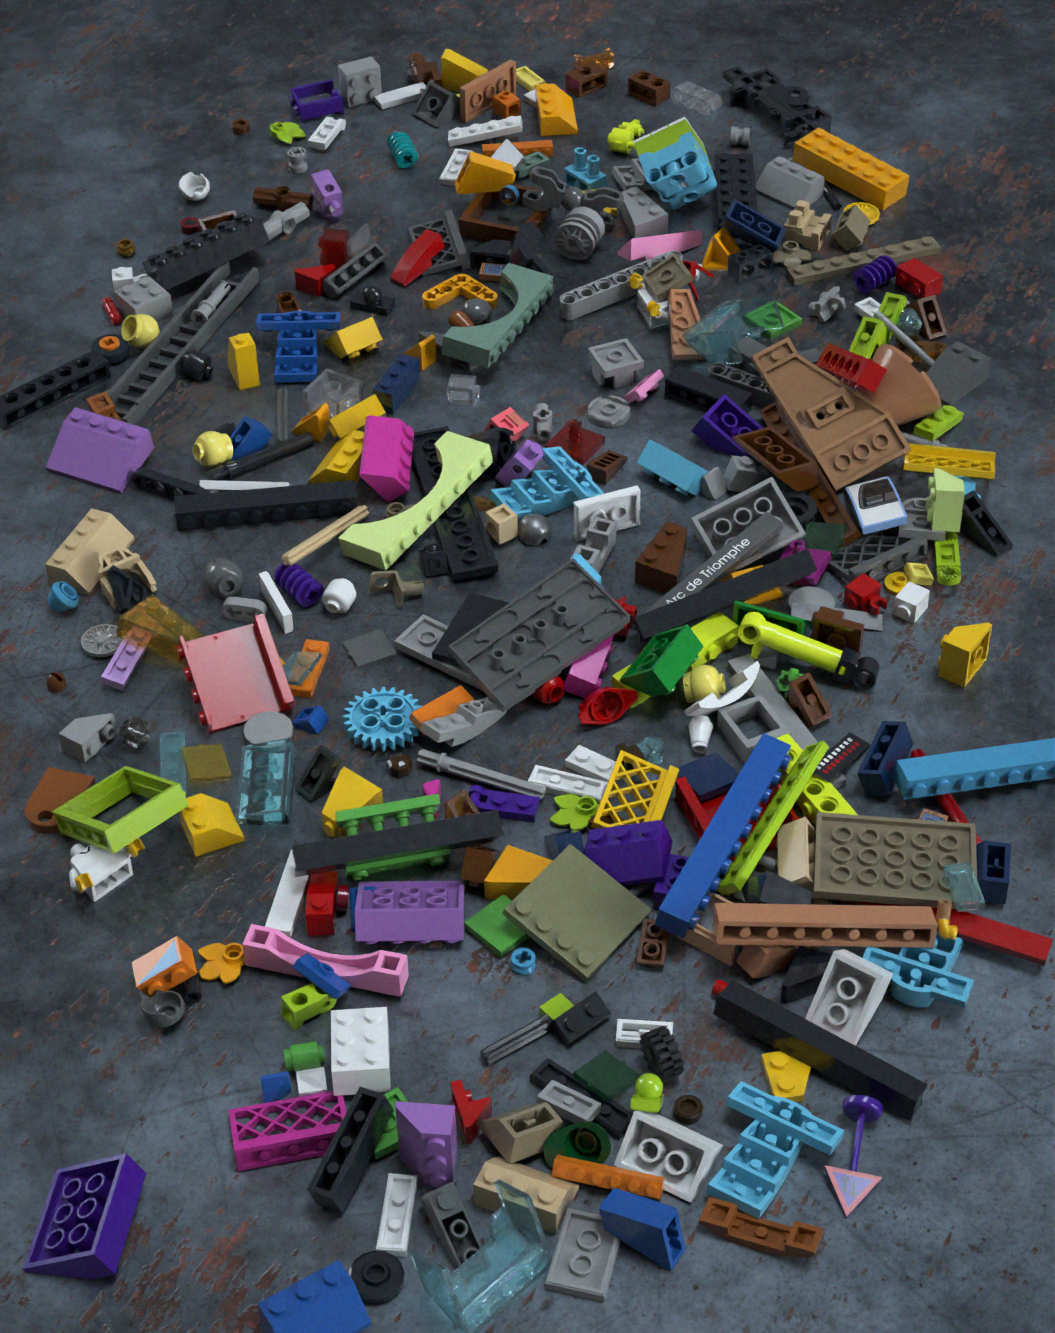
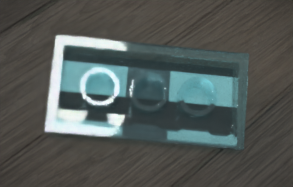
(266, 783)

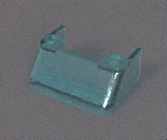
(720, 330)
(496, 1271)

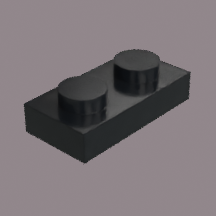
(581, 1018)

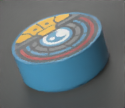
(509, 195)

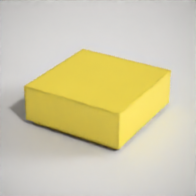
(918, 573)

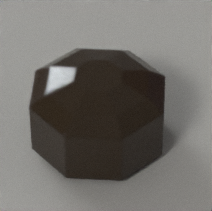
(399, 764)

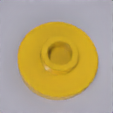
(895, 582)

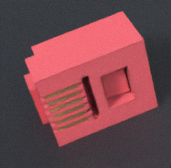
(511, 421)

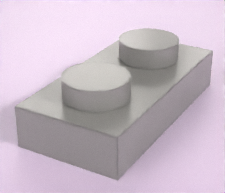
(569, 1103)

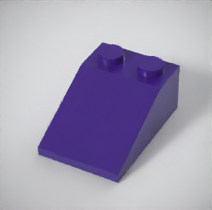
(722, 423)

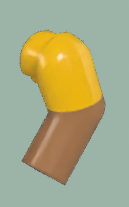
(943, 917)

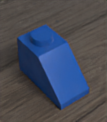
(249, 437)

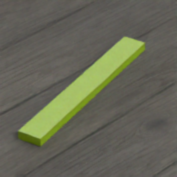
(772, 818)

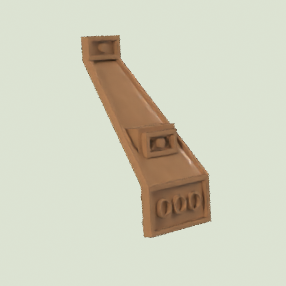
(846, 440)

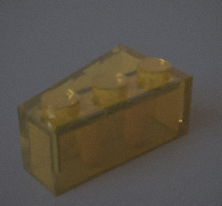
(157, 627)

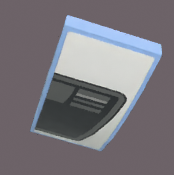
(876, 505)

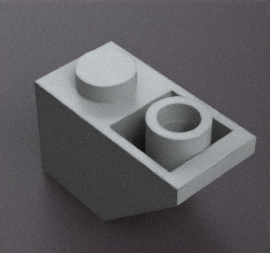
(87, 735)

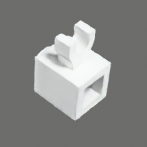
(124, 276)

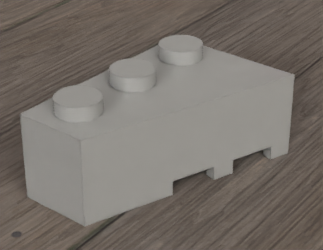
(642, 214)

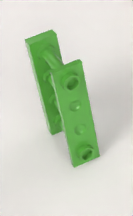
(401, 812)

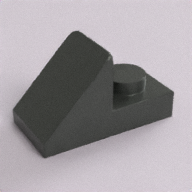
(318, 776)

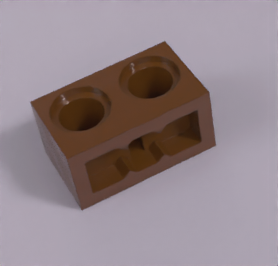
(649, 88)

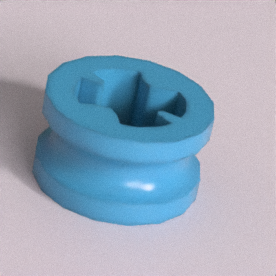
(517, 957)

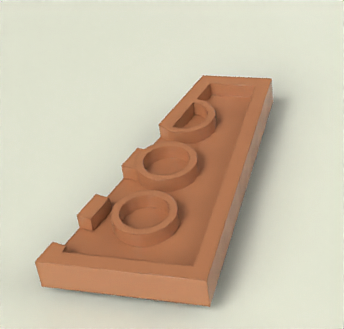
(682, 317)

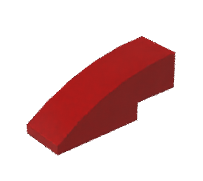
(417, 257)

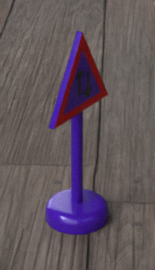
(851, 1185)

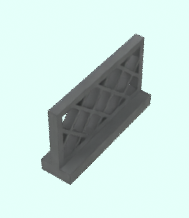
(452, 241)
(877, 564)

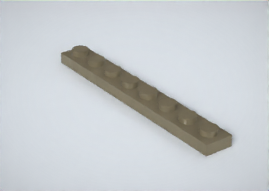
(850, 263)

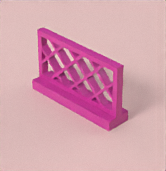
(292, 1143)

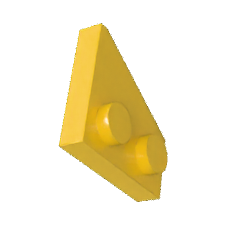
(785, 1075)

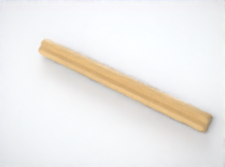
(324, 535)

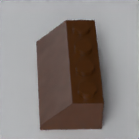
(780, 457)

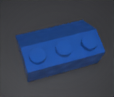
(316, 1304)

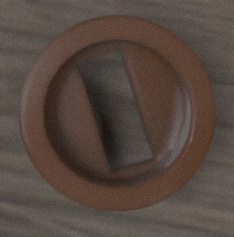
(53, 683)

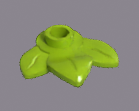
(286, 131)
(574, 811)

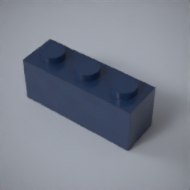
(397, 382)
(878, 767)

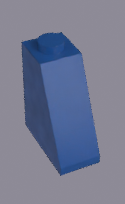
(644, 1225)

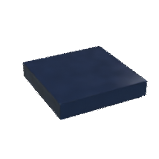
(708, 776)

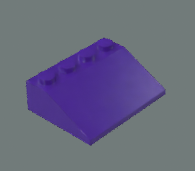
(86, 1218)

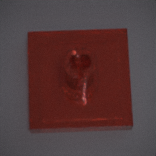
(577, 441)

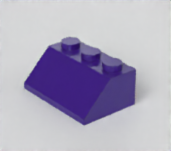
(631, 851)

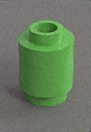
(304, 1056)

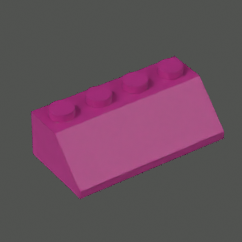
(387, 456)

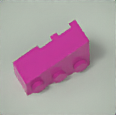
(584, 673)

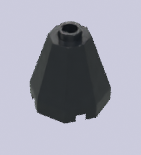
(500, 444)

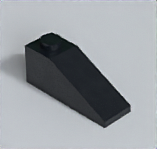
(982, 527)

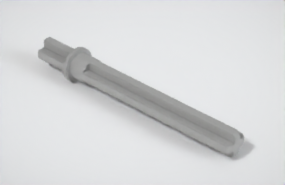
(479, 774)

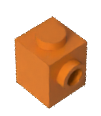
(506, 104)

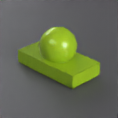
(648, 1094)

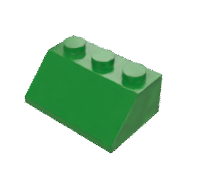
(786, 621)
(663, 661)

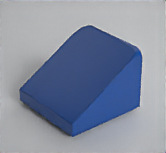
(311, 719)

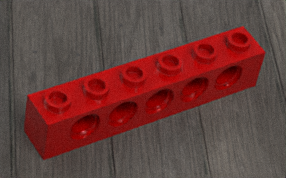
(851, 368)

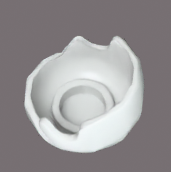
(194, 186)

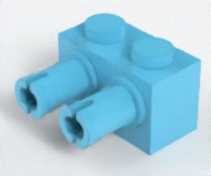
(584, 175)

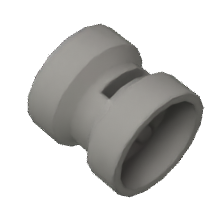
(740, 136)
(297, 160)

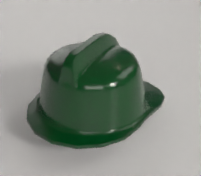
(579, 1141)

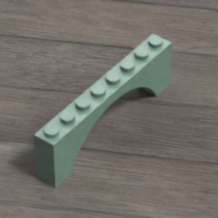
(485, 342)

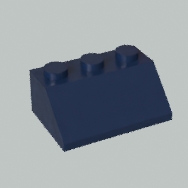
(752, 226)

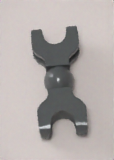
(555, 193)

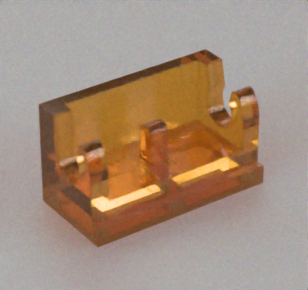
(603, 59)

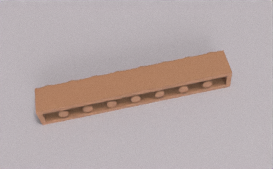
(824, 925)

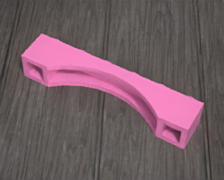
(376, 972)

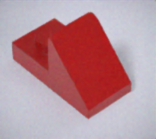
(469, 1111)

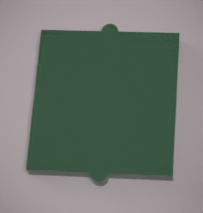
(825, 536)
(606, 1075)

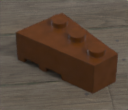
(663, 559)

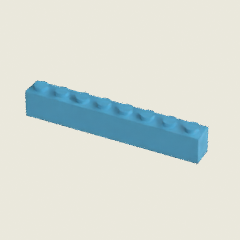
(975, 769)

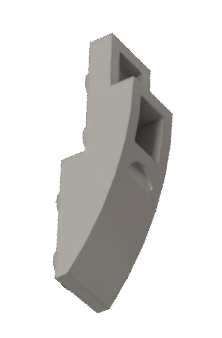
(465, 724)

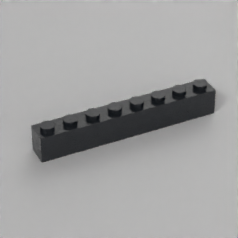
(265, 505)

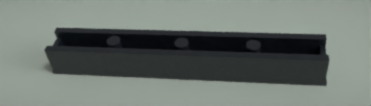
(724, 594)
(397, 842)
(820, 1049)

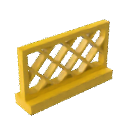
(951, 460)
(657, 801)

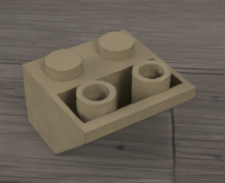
(521, 1130)

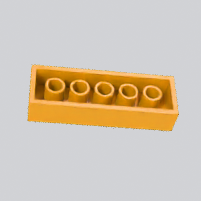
(851, 168)

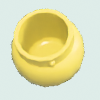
(139, 330)
(213, 449)
(702, 682)

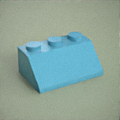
(672, 468)

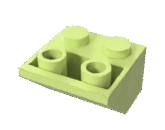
(945, 501)

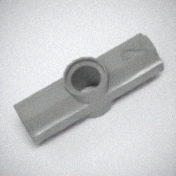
(286, 220)

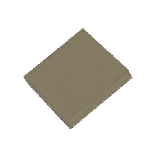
(666, 276)

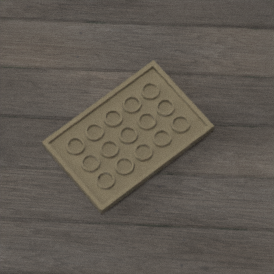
(888, 858)

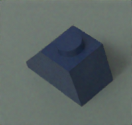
(559, 841)

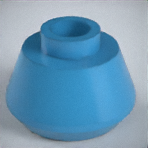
(62, 597)

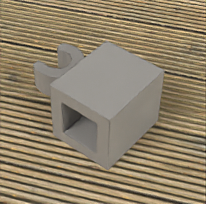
(742, 473)

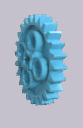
(381, 719)

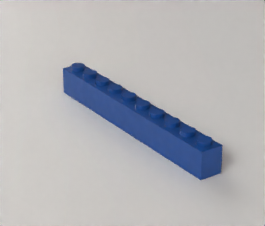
(723, 837)

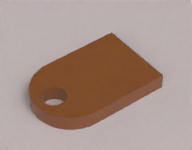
(52, 792)

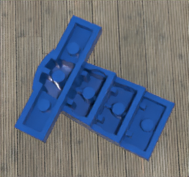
(297, 341)

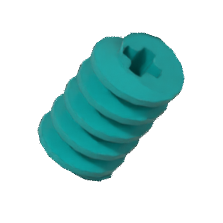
(402, 149)

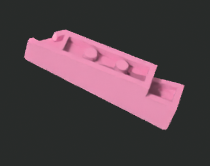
(652, 246)

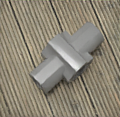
(542, 421)

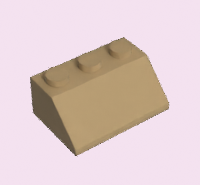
(797, 855)
(549, 1194)

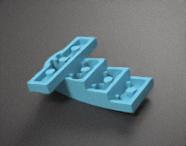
(548, 489)
(924, 973)
(767, 1148)

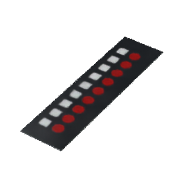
(840, 756)

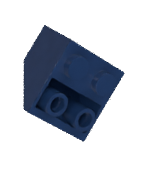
(993, 870)

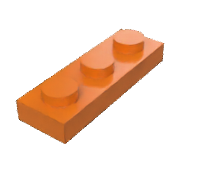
(308, 686)

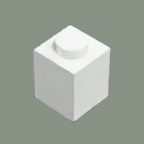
(911, 602)

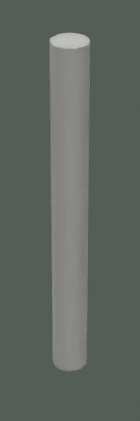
(905, 339)

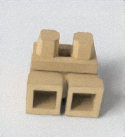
(806, 227)

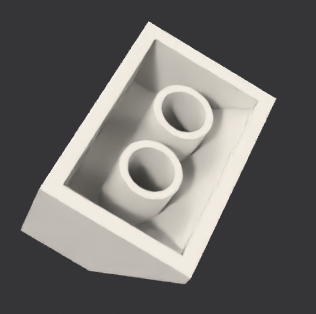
(668, 1150)

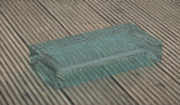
(964, 886)

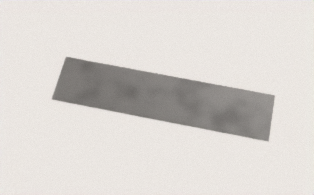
(870, 621)

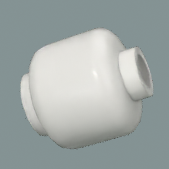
(339, 596)

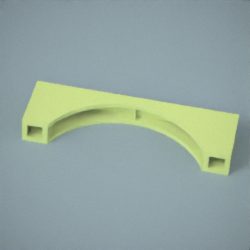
(386, 540)

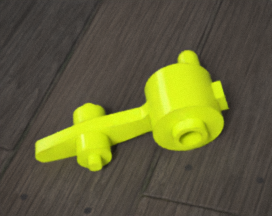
(622, 138)

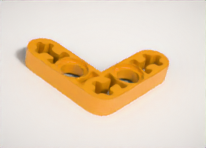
(458, 285)

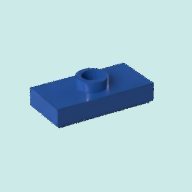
(321, 975)

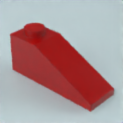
(322, 903)

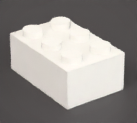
(360, 1050)

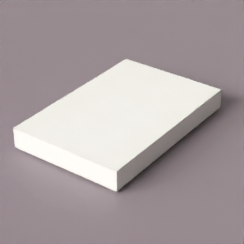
(617, 506)

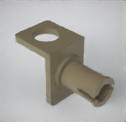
(396, 585)

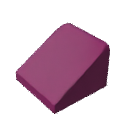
(431, 788)

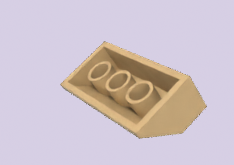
(78, 555)

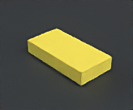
(528, 78)

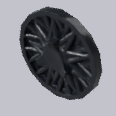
(377, 1276)

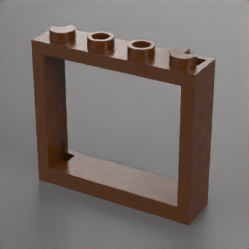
(473, 228)

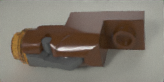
(422, 71)

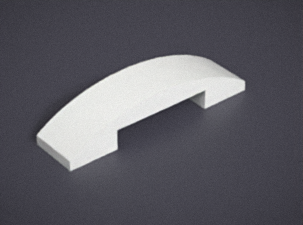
(740, 682)

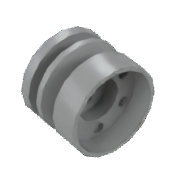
(579, 233)

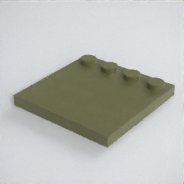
(577, 912)

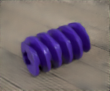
(874, 274)
(298, 584)

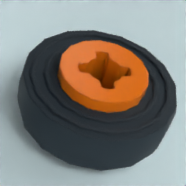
(111, 347)

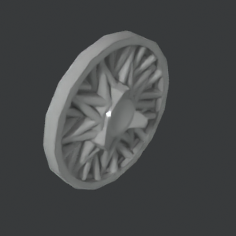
(101, 640)

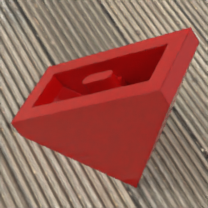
(311, 278)

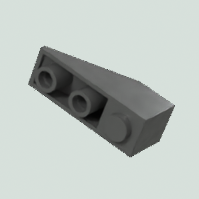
(451, 1223)

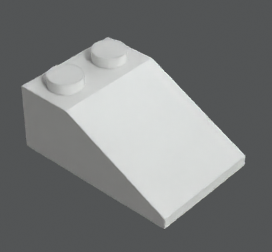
(848, 995)

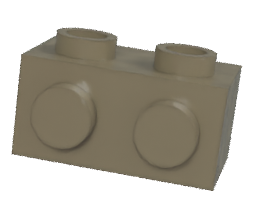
(851, 228)

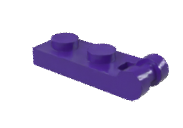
(508, 804)

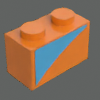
(164, 967)

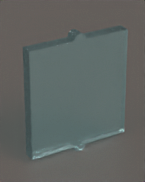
(300, 665)

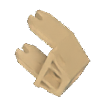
(127, 562)

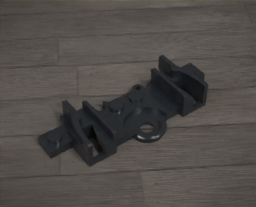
(775, 98)

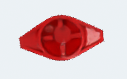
(606, 705)

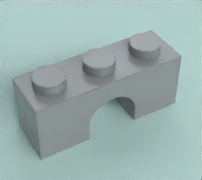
(599, 542)

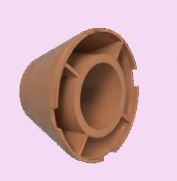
(903, 389)

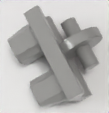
(828, 304)

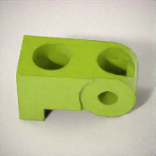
(305, 1004)

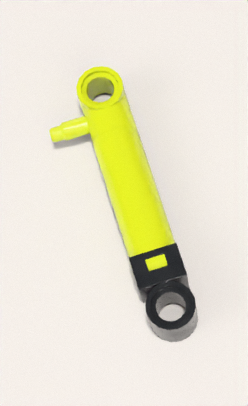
(841, 663)

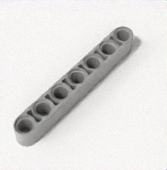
(605, 290)

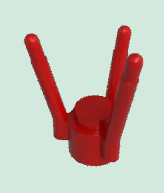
(692, 266)

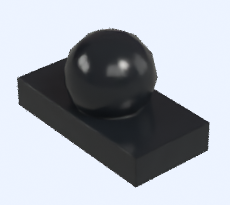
(372, 300)

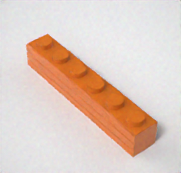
(525, 148)
(608, 1176)

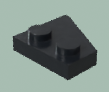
(126, 589)

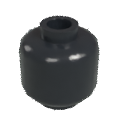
(196, 365)

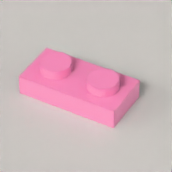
(649, 383)

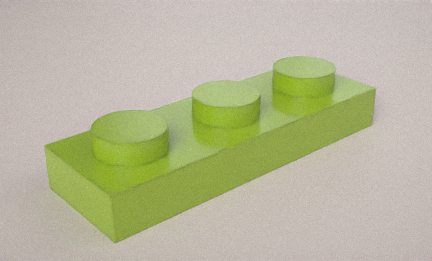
(938, 423)

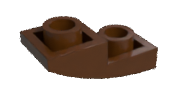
(652, 944)

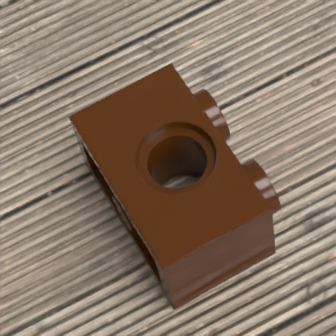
(586, 79)

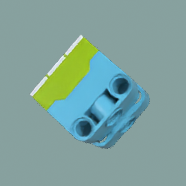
(676, 164)

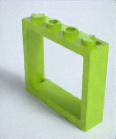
(76, 815)

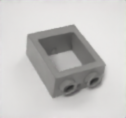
(745, 710)

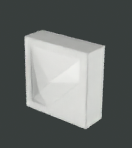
(311, 1081)

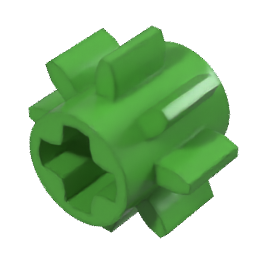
(785, 678)

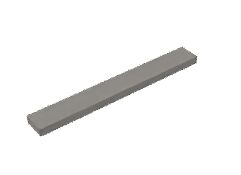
(764, 687)

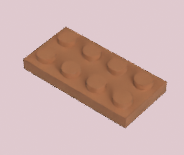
(478, 94)

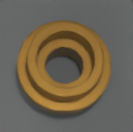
(125, 247)

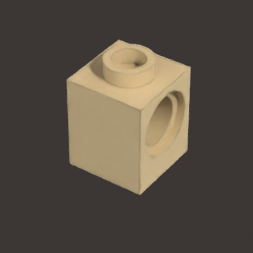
(501, 524)

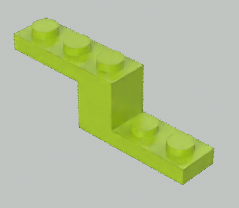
(872, 331)

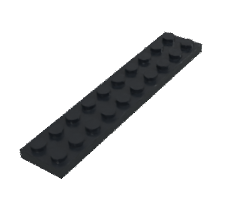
(460, 525)

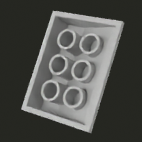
(729, 518)

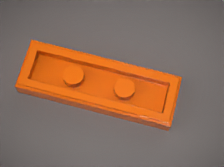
(440, 707)

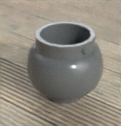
(223, 578)

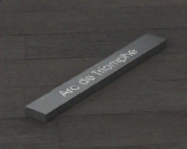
(724, 560)

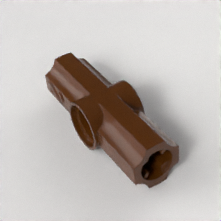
(281, 198)

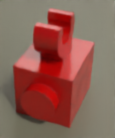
(864, 595)

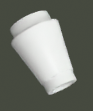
(700, 733)

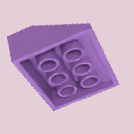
(99, 450)
(410, 911)

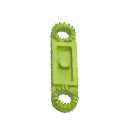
(948, 560)

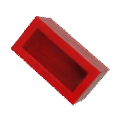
(918, 278)

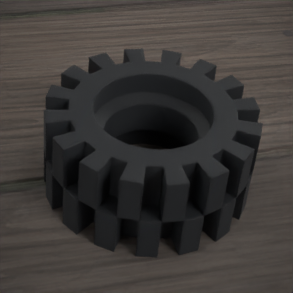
(662, 1053)

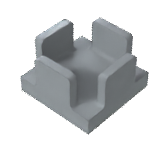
(615, 360)

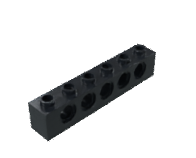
(52, 388)

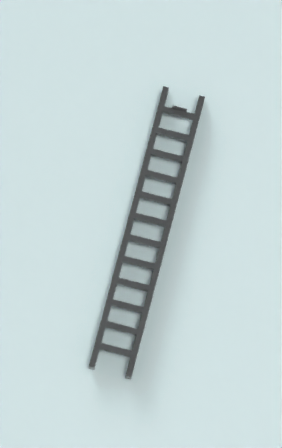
(168, 335)

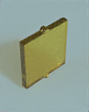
(206, 763)

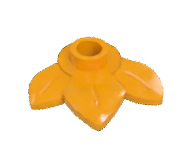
(222, 961)

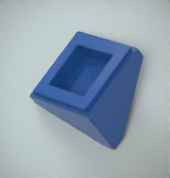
(275, 1086)

